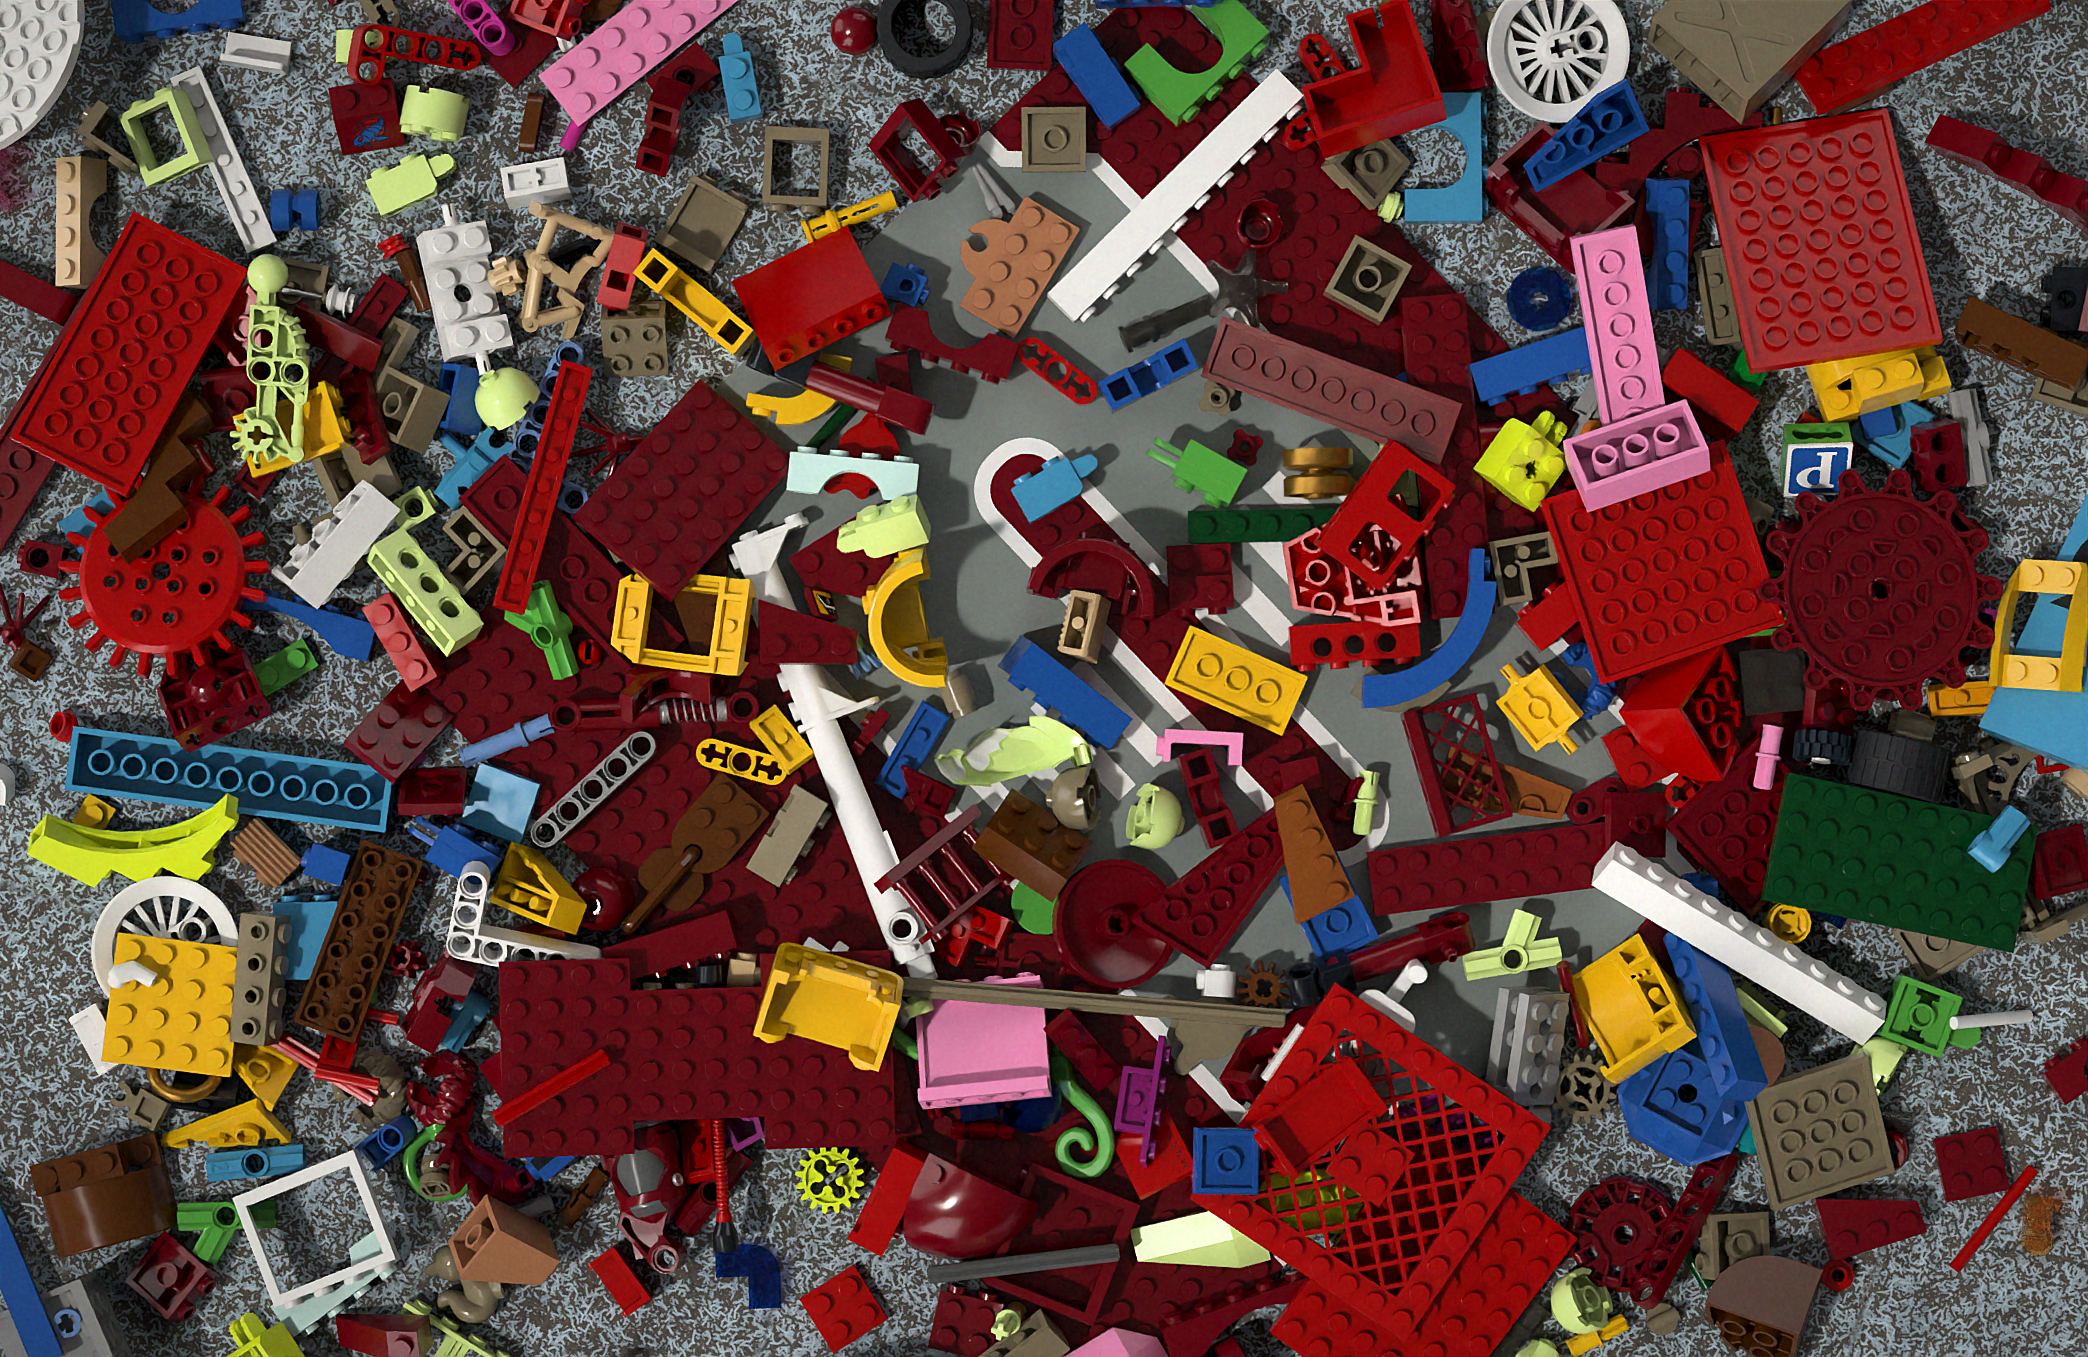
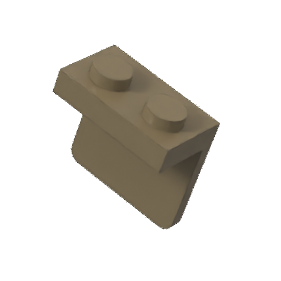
(95, 124)
(344, 471)

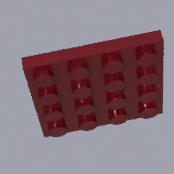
(1732, 827)

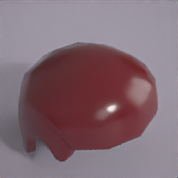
(854, 30)
(962, 130)
(1259, 224)

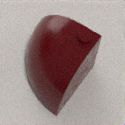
(961, 1211)

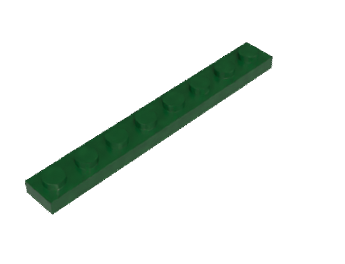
(1259, 525)

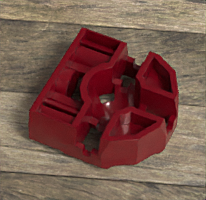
(195, 704)
(426, 1019)

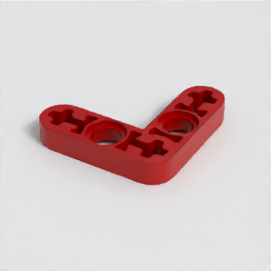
(1309, 62)

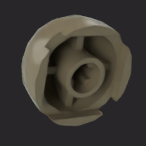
(1075, 797)

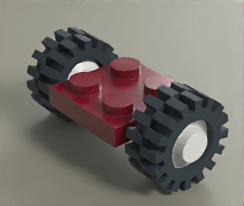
(1834, 718)

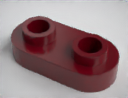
(1594, 798)

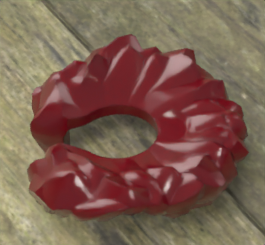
(453, 1089)

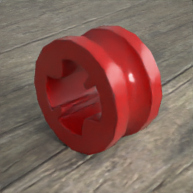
(392, 246)

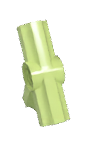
(1518, 937)

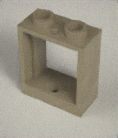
(796, 135)

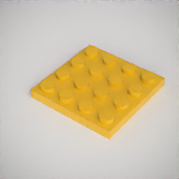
(185, 1013)

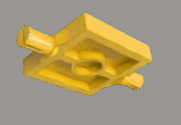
(1539, 708)

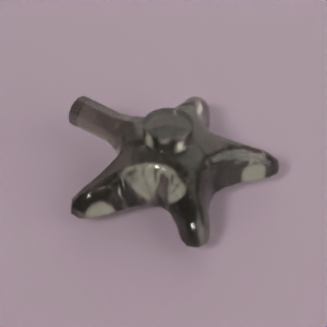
(1242, 288)

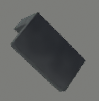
(221, 1099)

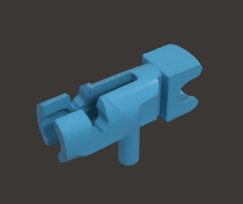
(470, 465)

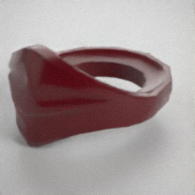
(1902, 1144)

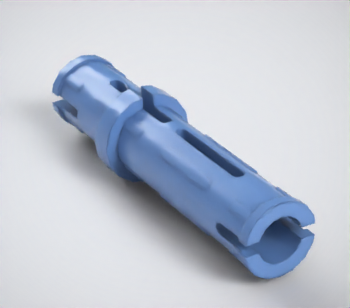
(507, 740)

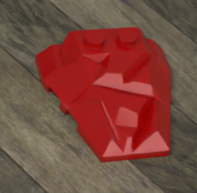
(1329, 588)

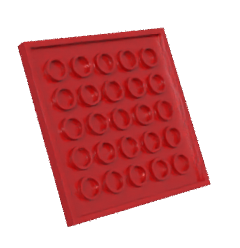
(1662, 570)

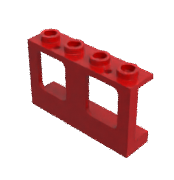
(1370, 504)

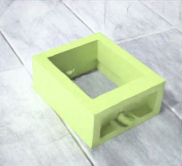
(188, 126)

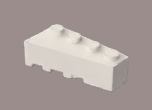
(337, 545)

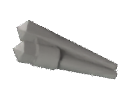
(993, 194)

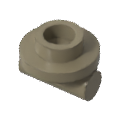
(1662, 1319)

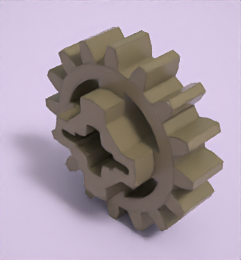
(1594, 1081)

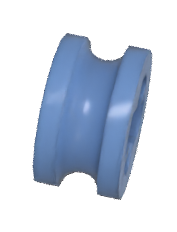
(59, 1318)

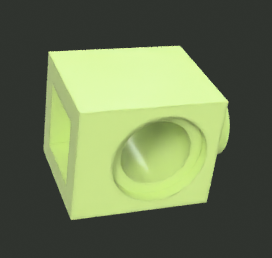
(429, 512)

